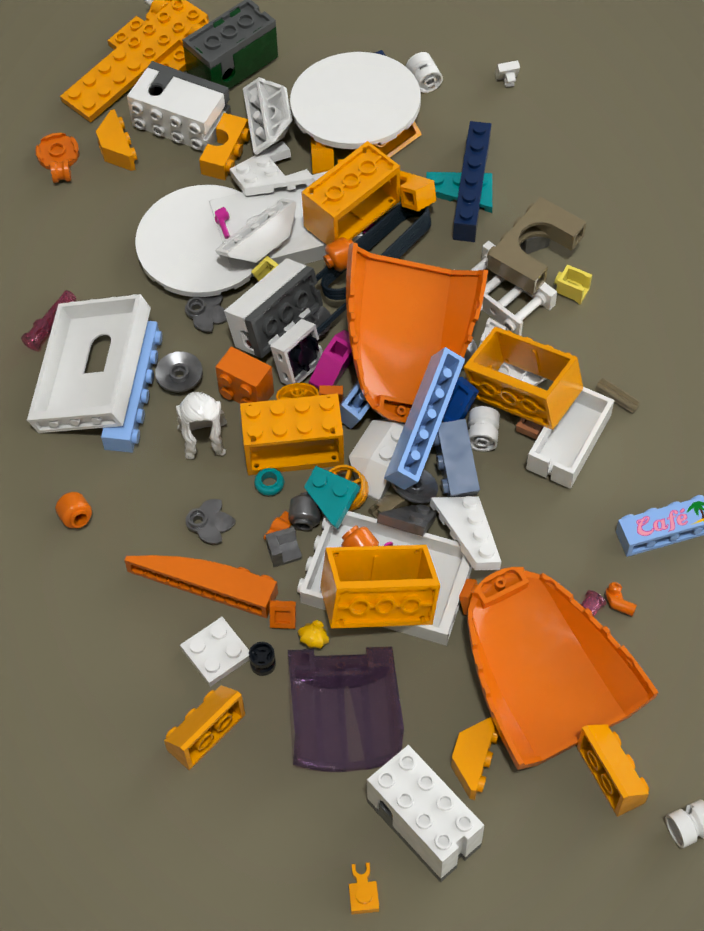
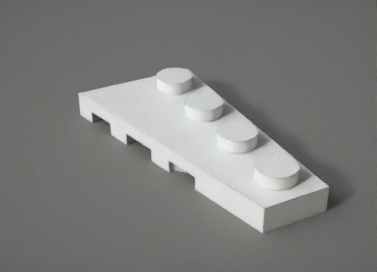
(470, 528)

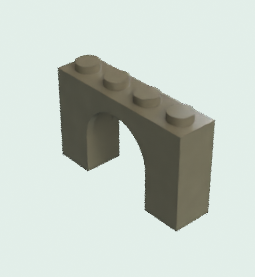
(540, 220)

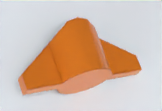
(279, 523)

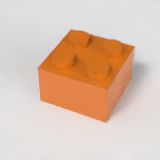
(244, 377)

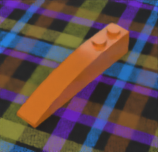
(209, 580)

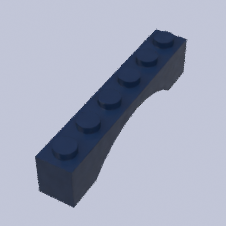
(472, 181)

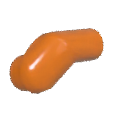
(616, 599)

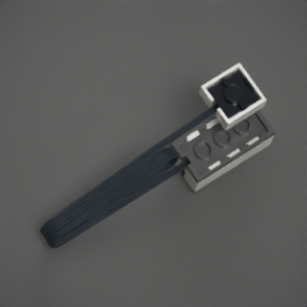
(277, 307)

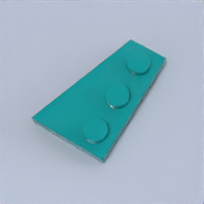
(448, 185)

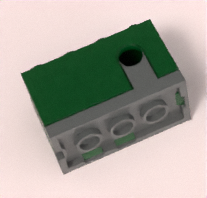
(232, 45)

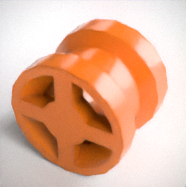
(60, 171)

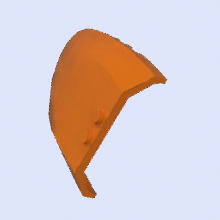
(403, 317)
(548, 665)

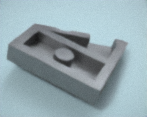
(412, 518)

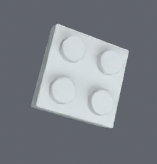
(215, 651)

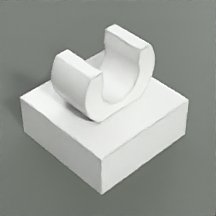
(508, 72)

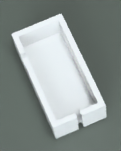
(569, 444)

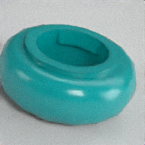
(272, 489)

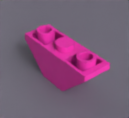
(333, 361)

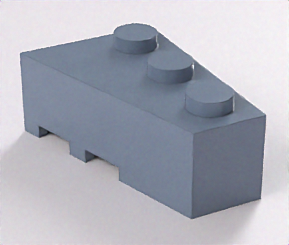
(456, 459)

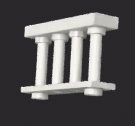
(544, 296)

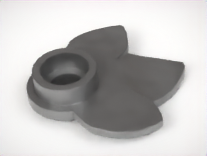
(208, 314)
(213, 521)

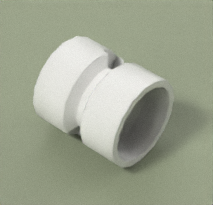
(425, 72)
(483, 428)
(686, 825)

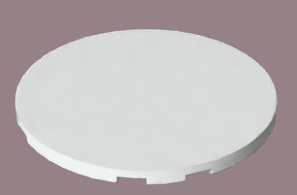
(355, 99)
(180, 241)

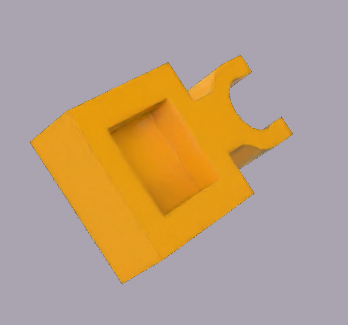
(363, 893)

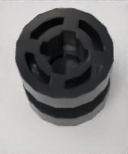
(262, 653)

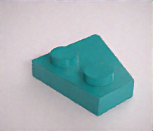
(331, 494)

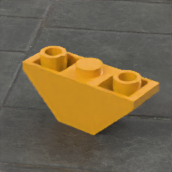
(115, 143)
(473, 754)

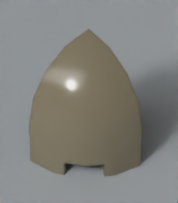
(387, 503)

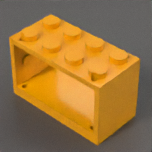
(351, 195)
(517, 396)
(293, 433)
(379, 586)

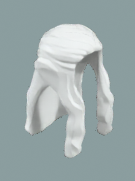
(197, 412)

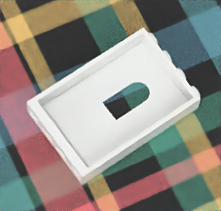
(299, 247)
(80, 400)
(448, 560)

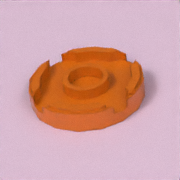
(57, 148)

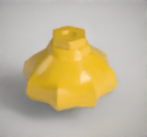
(313, 634)

